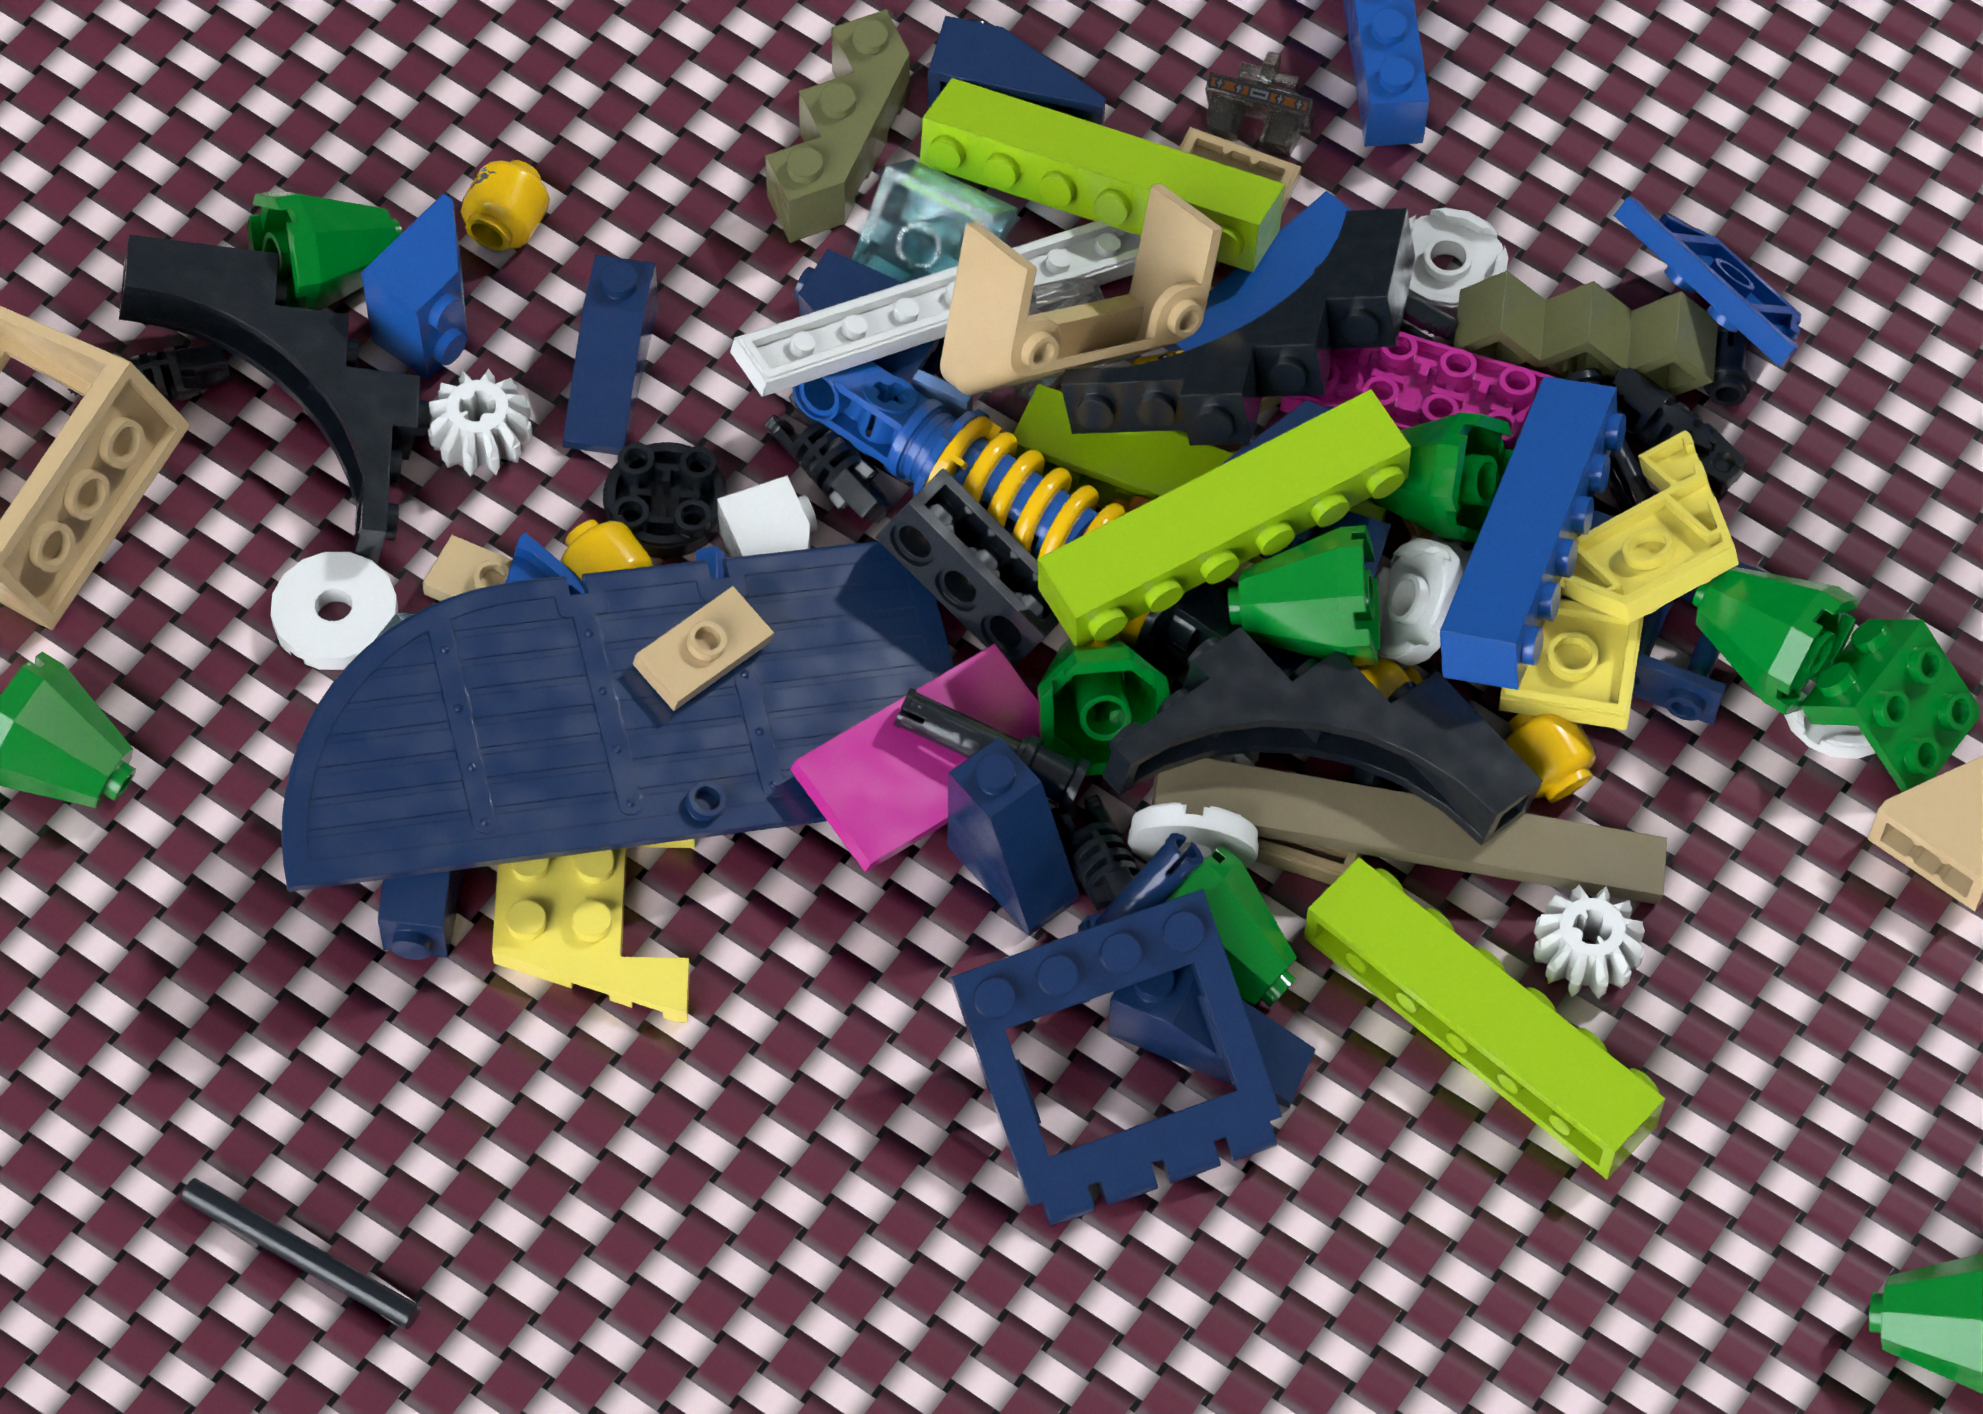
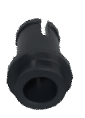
(1731, 378)

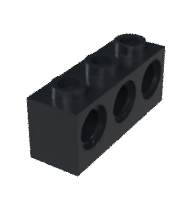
(971, 566)

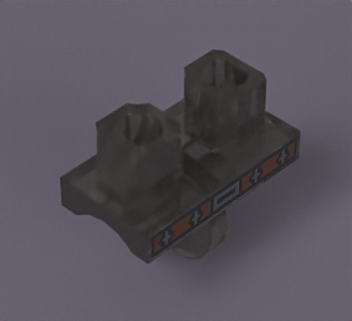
(1260, 99)

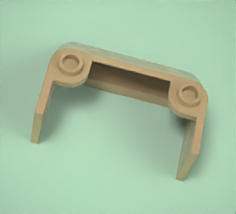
(999, 346)

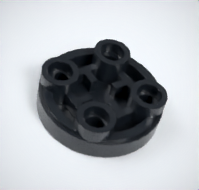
(666, 496)

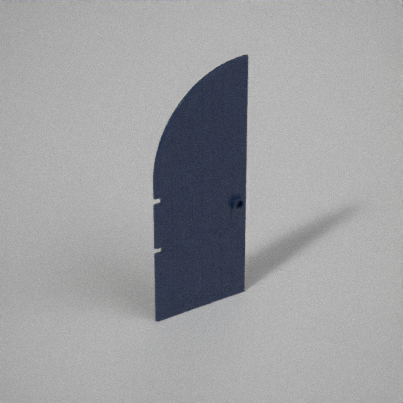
(530, 735)

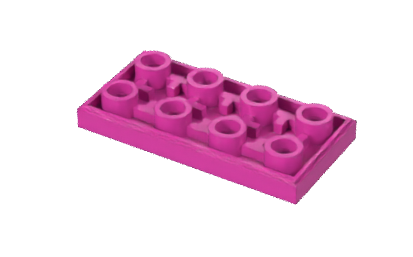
(1429, 382)
(890, 785)

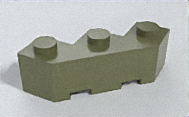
(841, 128)
(1588, 328)

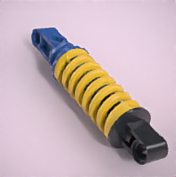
(921, 438)

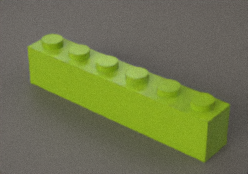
(1093, 168)
(1122, 462)
(1224, 519)
(1484, 1017)

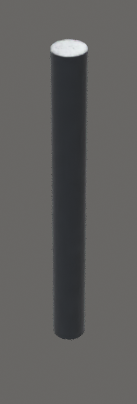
(301, 1253)

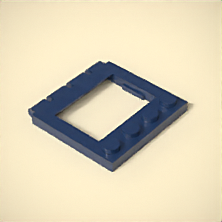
(1089, 967)

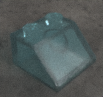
(922, 219)

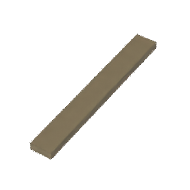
(1414, 831)

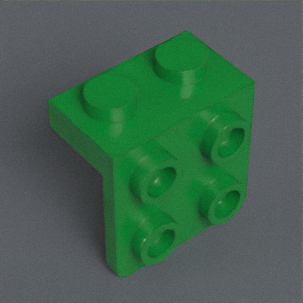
(1899, 695)

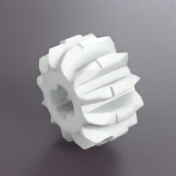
(479, 422)
(1592, 919)

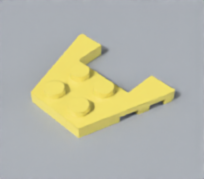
(1657, 546)
(566, 927)

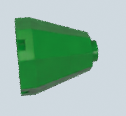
(319, 243)
(1452, 475)
(1314, 598)
(1775, 630)
(1093, 695)
(59, 738)
(1245, 926)
(1935, 1318)

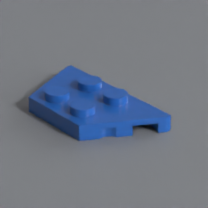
(1710, 268)

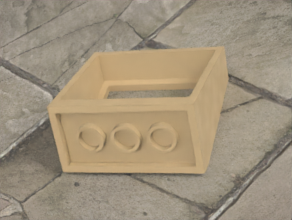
(88, 473)

